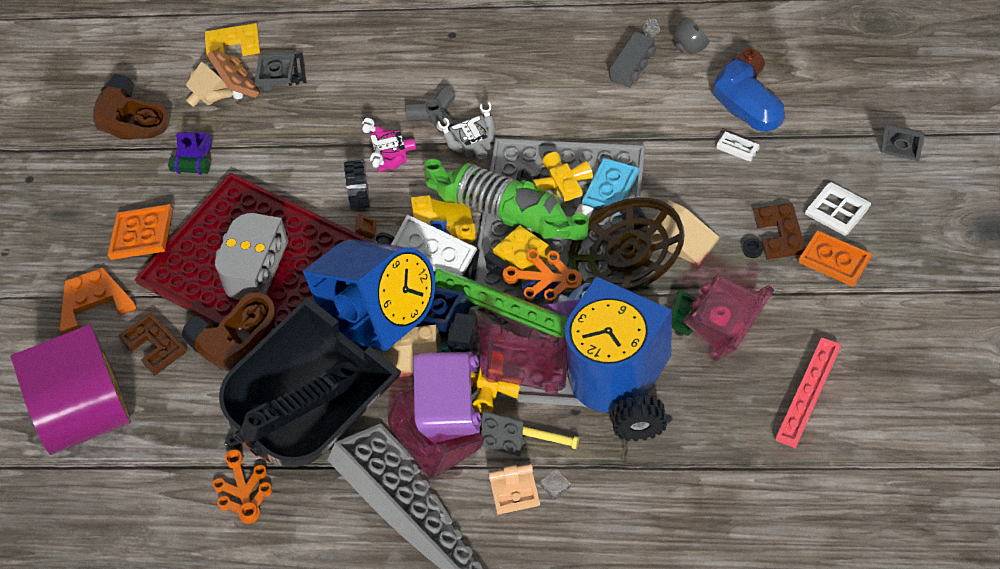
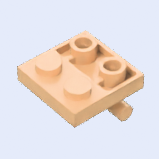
(514, 488)

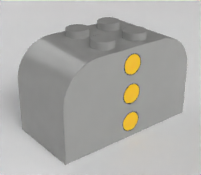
(250, 254)

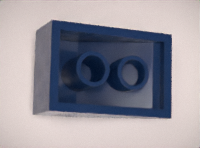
(444, 309)

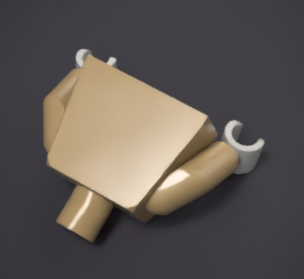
(208, 86)

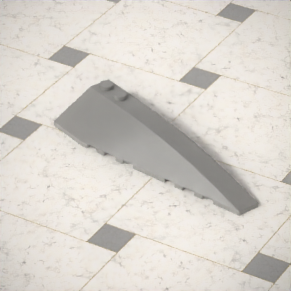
(393, 487)

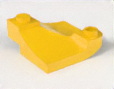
(457, 216)

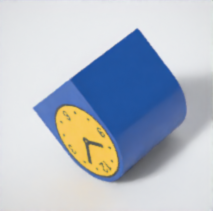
(373, 290)
(615, 345)

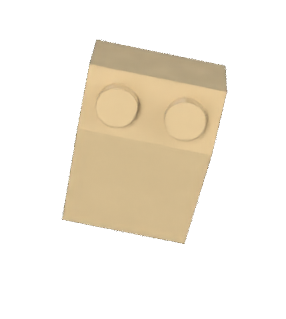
(697, 239)

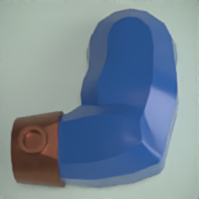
(745, 95)

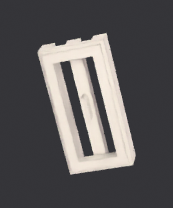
(737, 147)

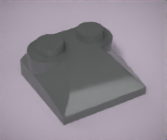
(274, 70)
(902, 142)

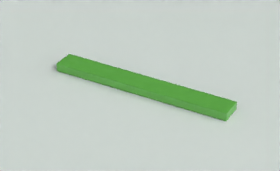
(503, 303)

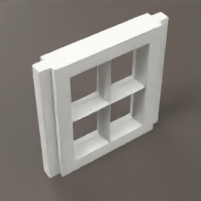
(846, 196)

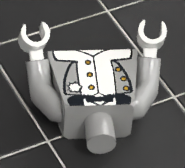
(471, 136)

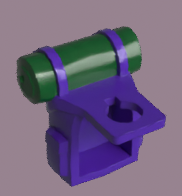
(191, 153)

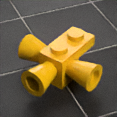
(562, 177)
(488, 392)

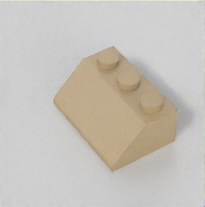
(416, 341)

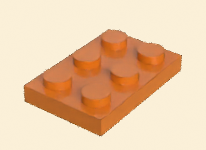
(835, 258)

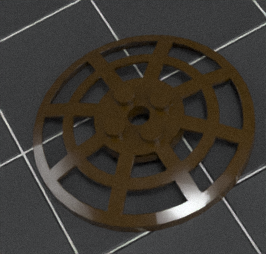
(631, 239)

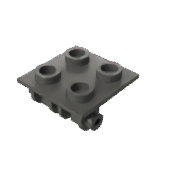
(502, 433)

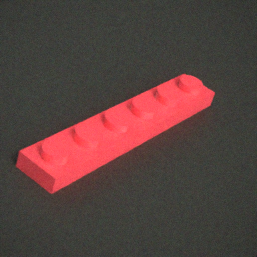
(808, 393)

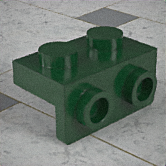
(680, 310)

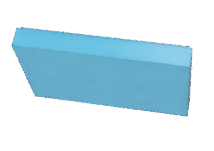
(610, 184)

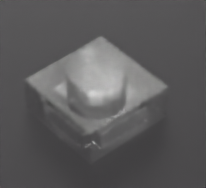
(555, 484)

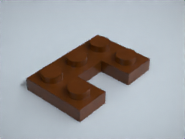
(790, 240)
(151, 329)

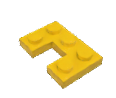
(245, 34)

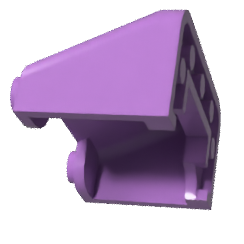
(445, 395)

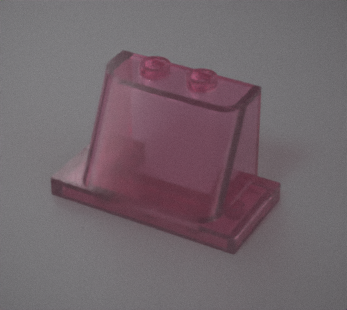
(725, 313)

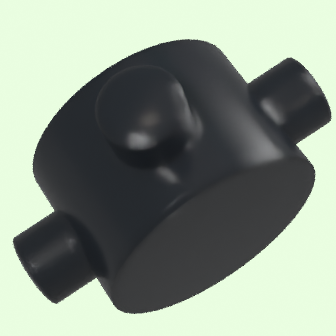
(232, 443)

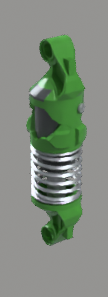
(508, 200)

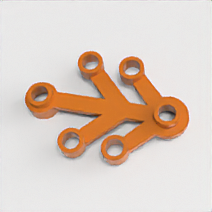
(545, 276)
(242, 490)

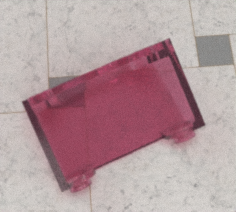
(522, 360)
(430, 456)

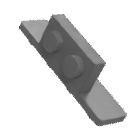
(487, 316)

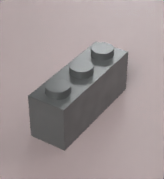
(632, 59)

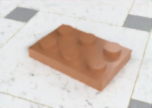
(233, 73)

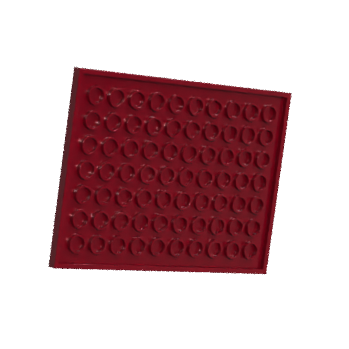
(188, 269)

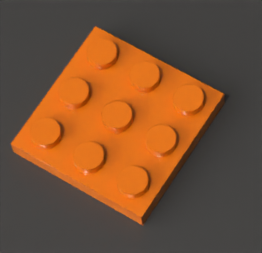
(140, 232)

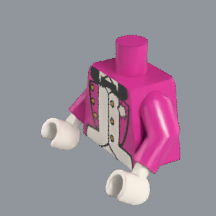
(387, 146)

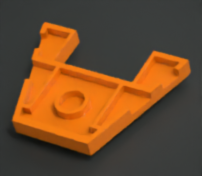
(88, 292)

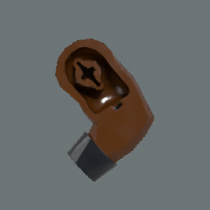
(126, 116)
(236, 334)

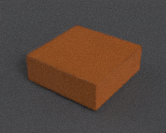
(365, 226)

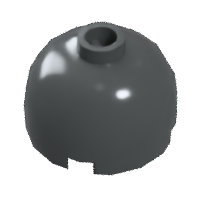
(689, 37)

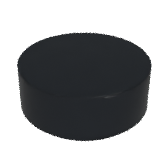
(752, 248)

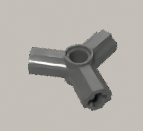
(433, 109)

